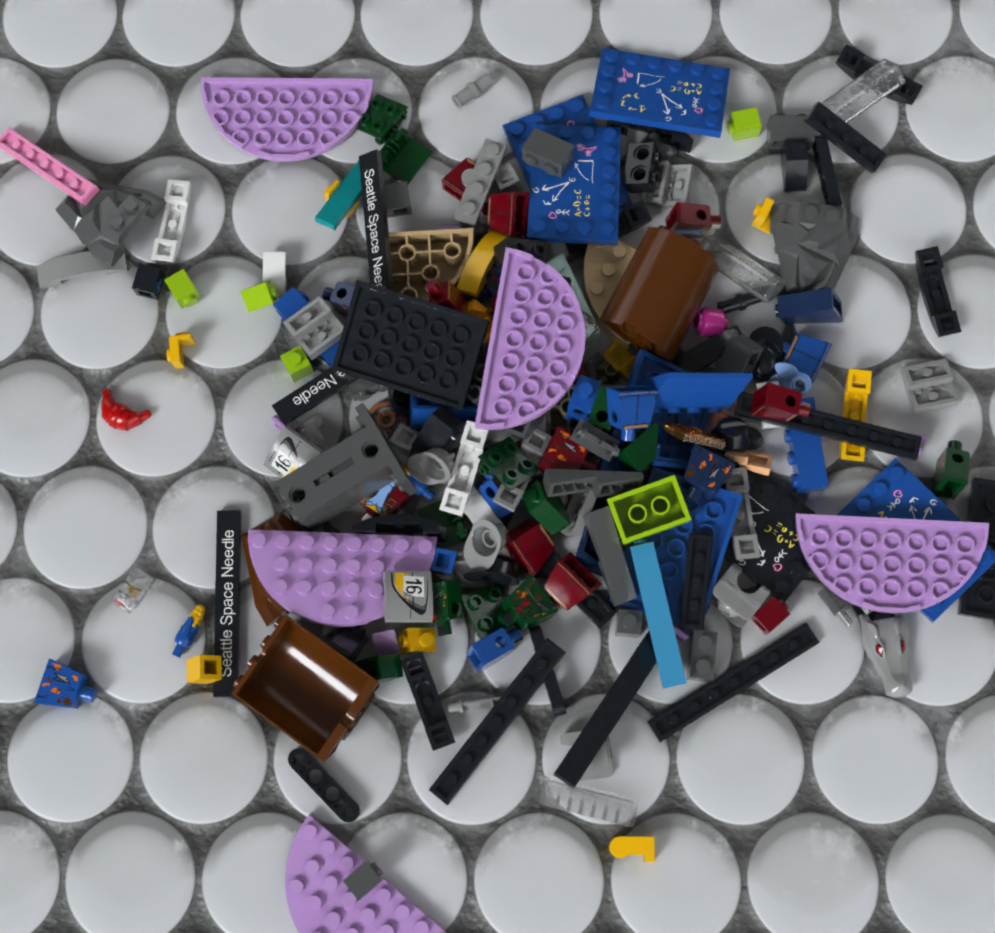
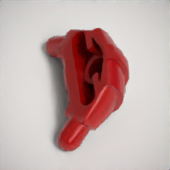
(119, 415)

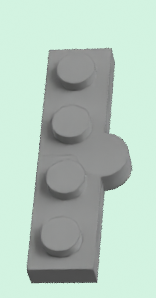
(479, 182)

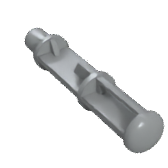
(484, 702)

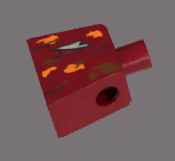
(565, 454)

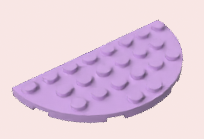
(286, 115)
(532, 344)
(891, 561)
(334, 575)
(325, 904)

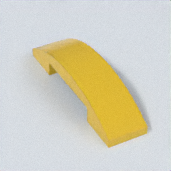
(479, 263)
(855, 407)

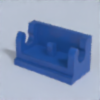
(671, 457)

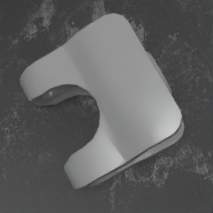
(732, 601)
(602, 763)

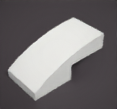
(275, 270)

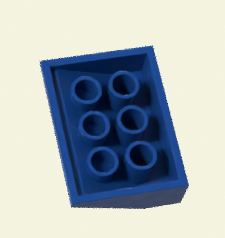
(696, 391)

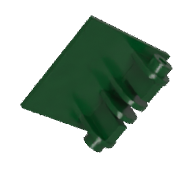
(382, 118)
(403, 156)
(508, 464)
(457, 527)
(484, 608)

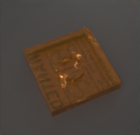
(694, 435)

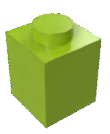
(744, 124)
(182, 289)
(259, 296)
(297, 363)

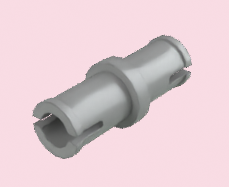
(472, 90)

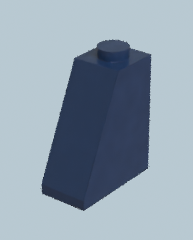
(809, 307)

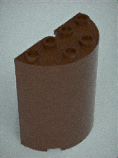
(661, 292)
(305, 688)

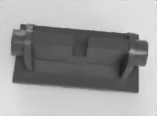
(595, 440)

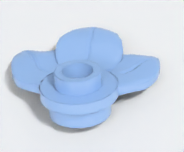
(788, 375)

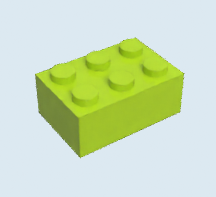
(649, 510)

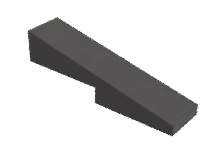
(603, 483)
(611, 556)

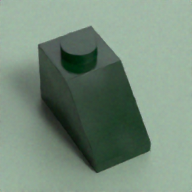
(638, 454)
(547, 511)
(382, 667)

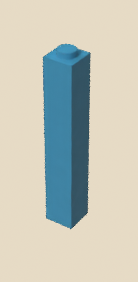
(657, 614)

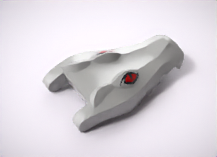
(888, 649)

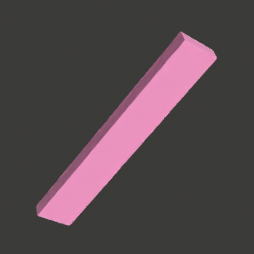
(48, 166)

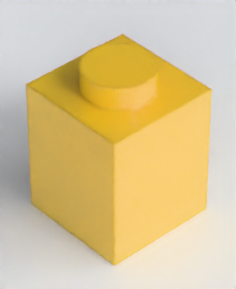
(204, 669)

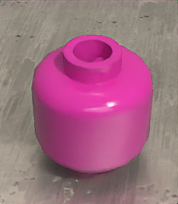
(710, 322)

